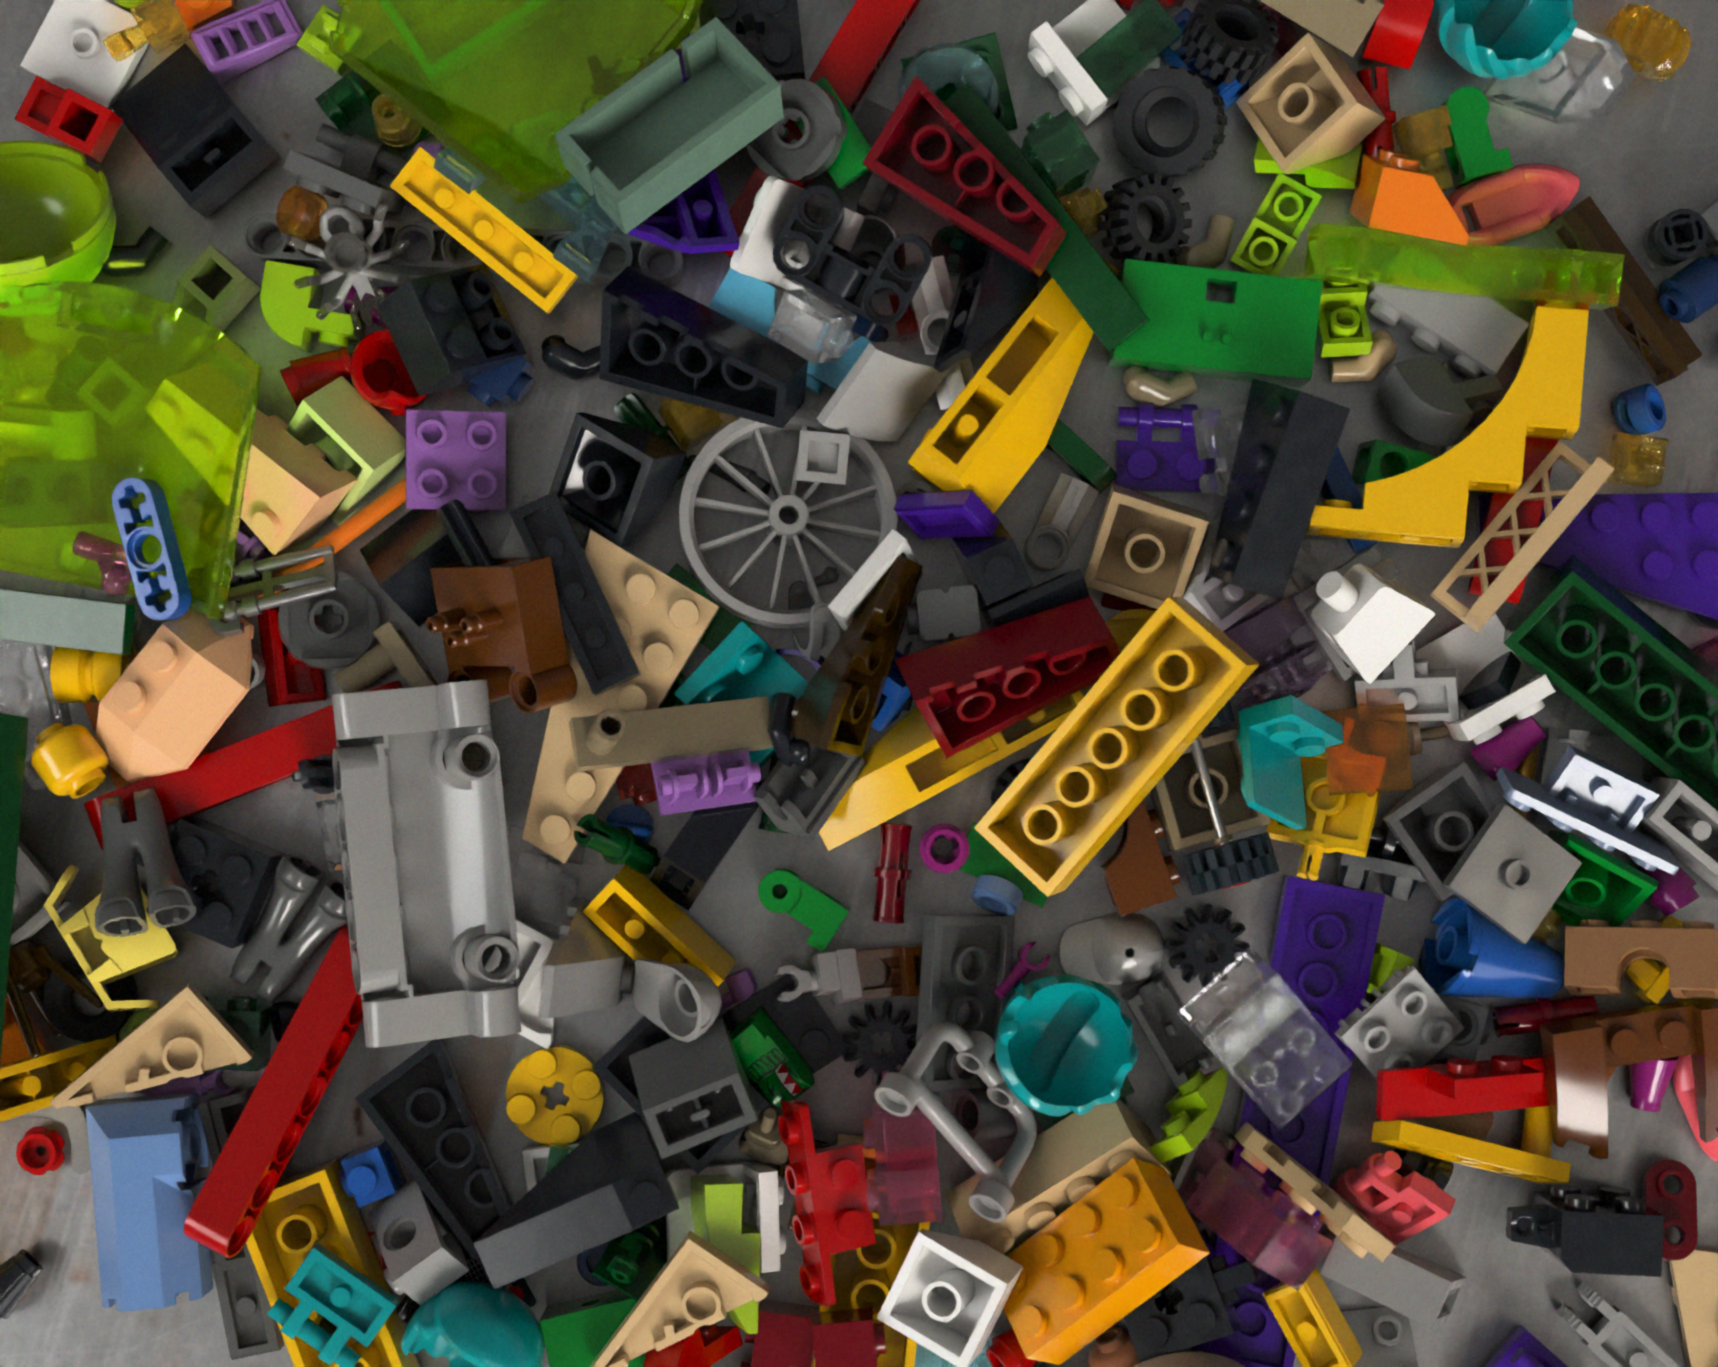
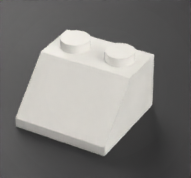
(949, 1295)

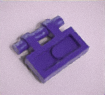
(1155, 464)

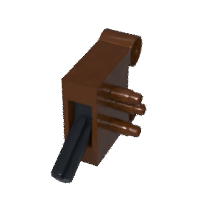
(500, 618)

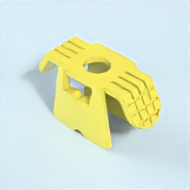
(109, 957)

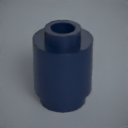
(1691, 290)

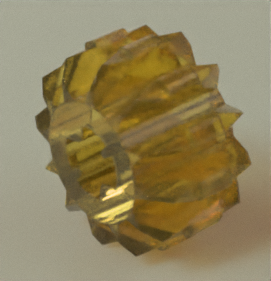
(1650, 41)

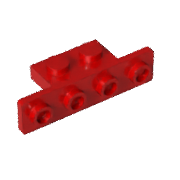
(1461, 1087)
(828, 1200)

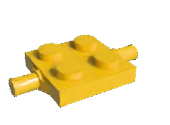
(1332, 821)

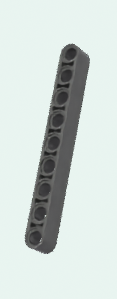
(443, 248)

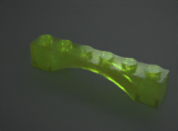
(1472, 270)

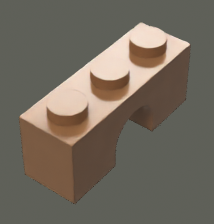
(1601, 953)

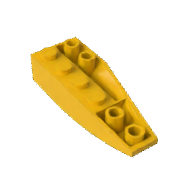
(1009, 404)
(911, 768)

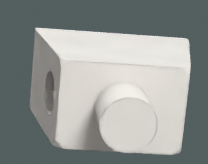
(1367, 618)

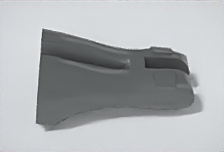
(292, 887)
(121, 902)

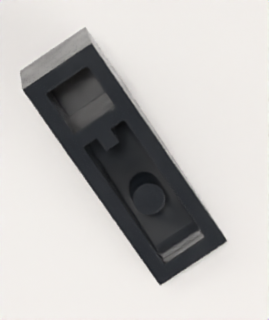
(986, 299)

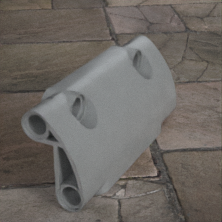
(425, 863)

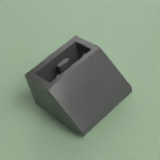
(693, 1089)

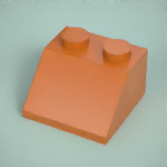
(1404, 199)

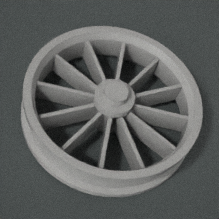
(783, 521)

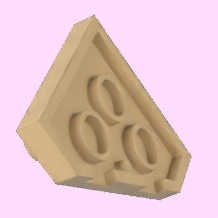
(1312, 1194)

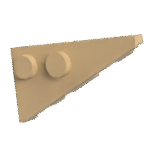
(171, 1043)
(687, 1293)

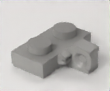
(1409, 681)

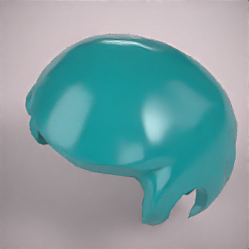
(1503, 35)
(1064, 1045)
(476, 1328)

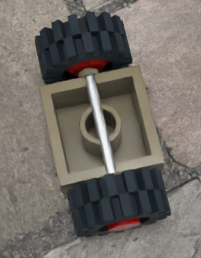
(1203, 803)

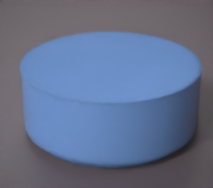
(997, 895)

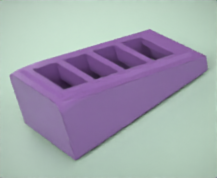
(242, 61)

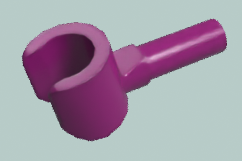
(1020, 970)

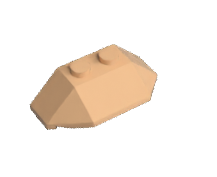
(174, 697)

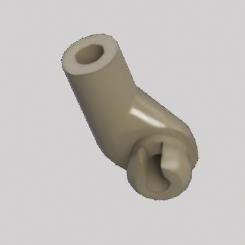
(1213, 249)
(1152, 389)

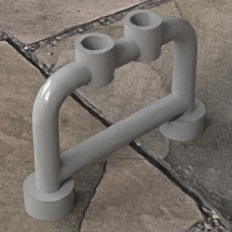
(904, 1090)

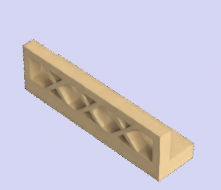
(1541, 538)

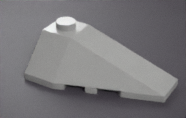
(583, 968)

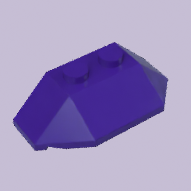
(692, 221)

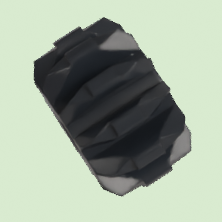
(1218, 931)
(865, 1044)

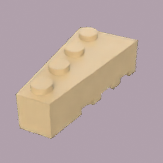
(1058, 1172)

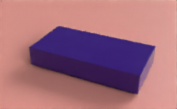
(946, 515)

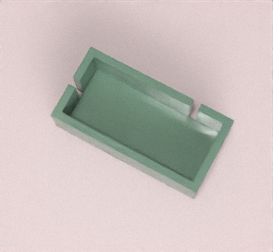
(667, 134)

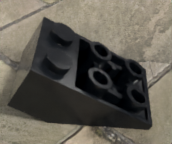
(194, 131)

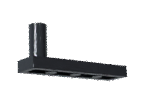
(582, 604)

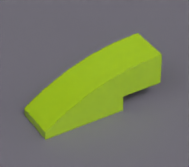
(718, 1220)

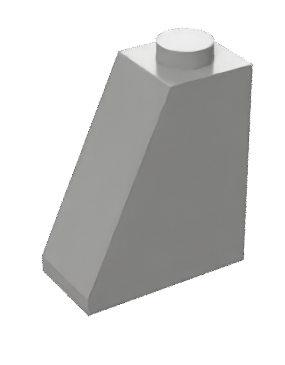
(1399, 1282)

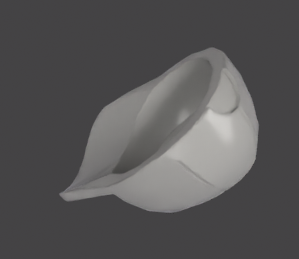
(1098, 949)
(676, 997)

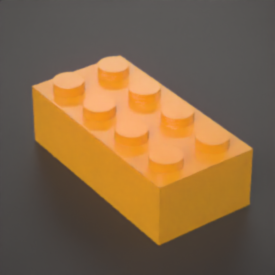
(1100, 1261)

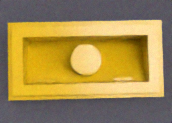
(1313, 1324)

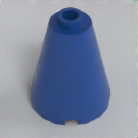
(1481, 960)

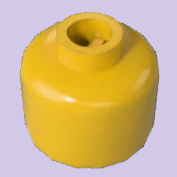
(69, 760)

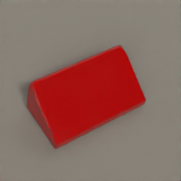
(285, 677)

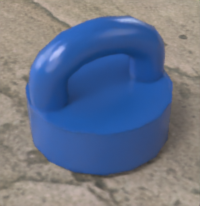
(1644, 409)
(633, 818)

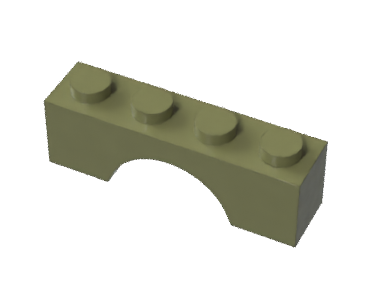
(215, 288)

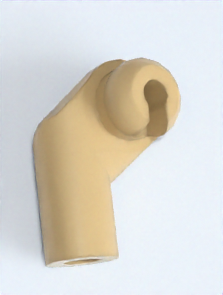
(1364, 367)

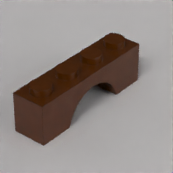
(1137, 871)

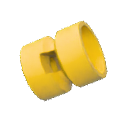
(82, 674)

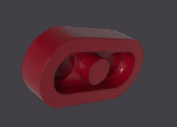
(1677, 1208)

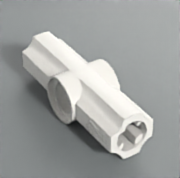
(931, 304)

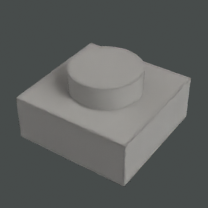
(823, 457)

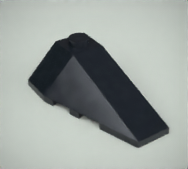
(589, 1198)

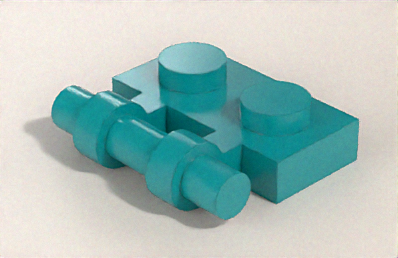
(340, 1296)

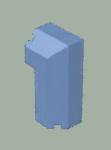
(143, 1187)

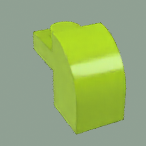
(293, 310)

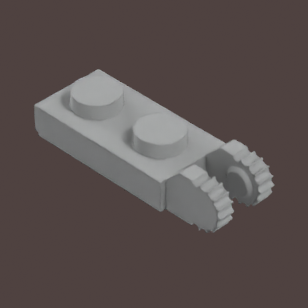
(1615, 1337)

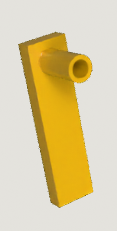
(484, 232)
(1529, 1164)

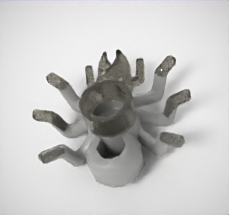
(352, 256)

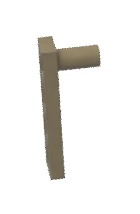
(396, 652)
(670, 733)

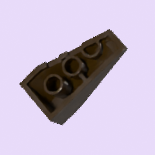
(850, 682)

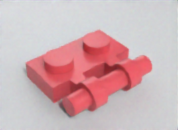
(1402, 1205)

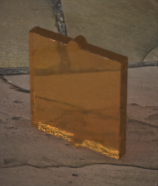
(1373, 751)

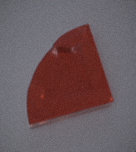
(906, 327)

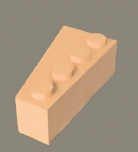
(288, 486)

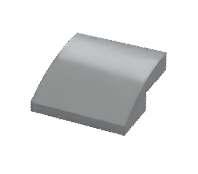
(882, 393)

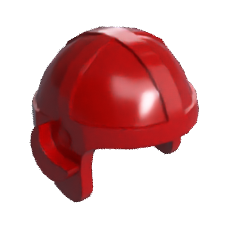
(381, 374)

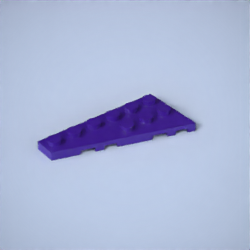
(1644, 546)

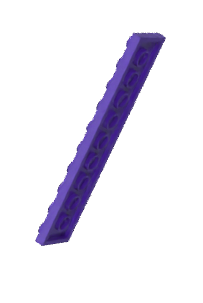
(1325, 957)

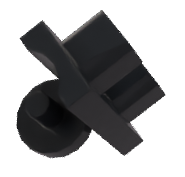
(1383, 856)

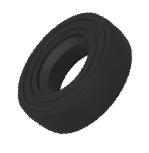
(73, 1023)

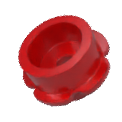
(28, 1154)

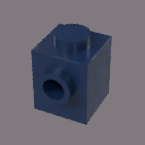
(503, 383)

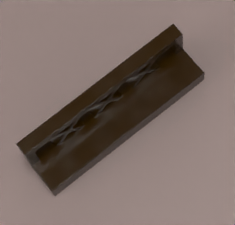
(1652, 336)

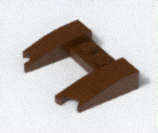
(1583, 1047)

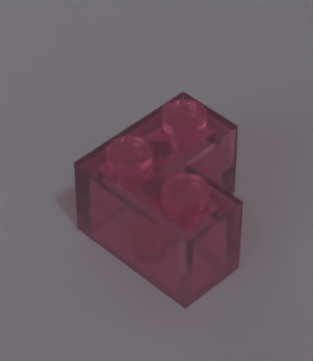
(906, 1171)
(1260, 1226)

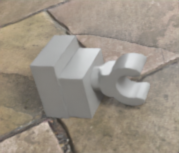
(828, 974)

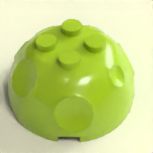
(52, 215)

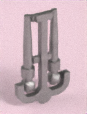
(254, 605)

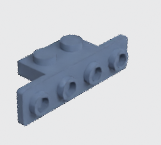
(1596, 801)

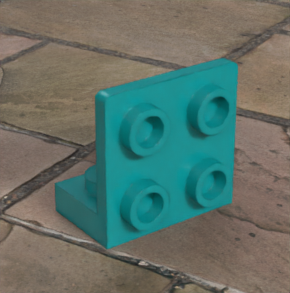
(742, 669)
(1271, 746)

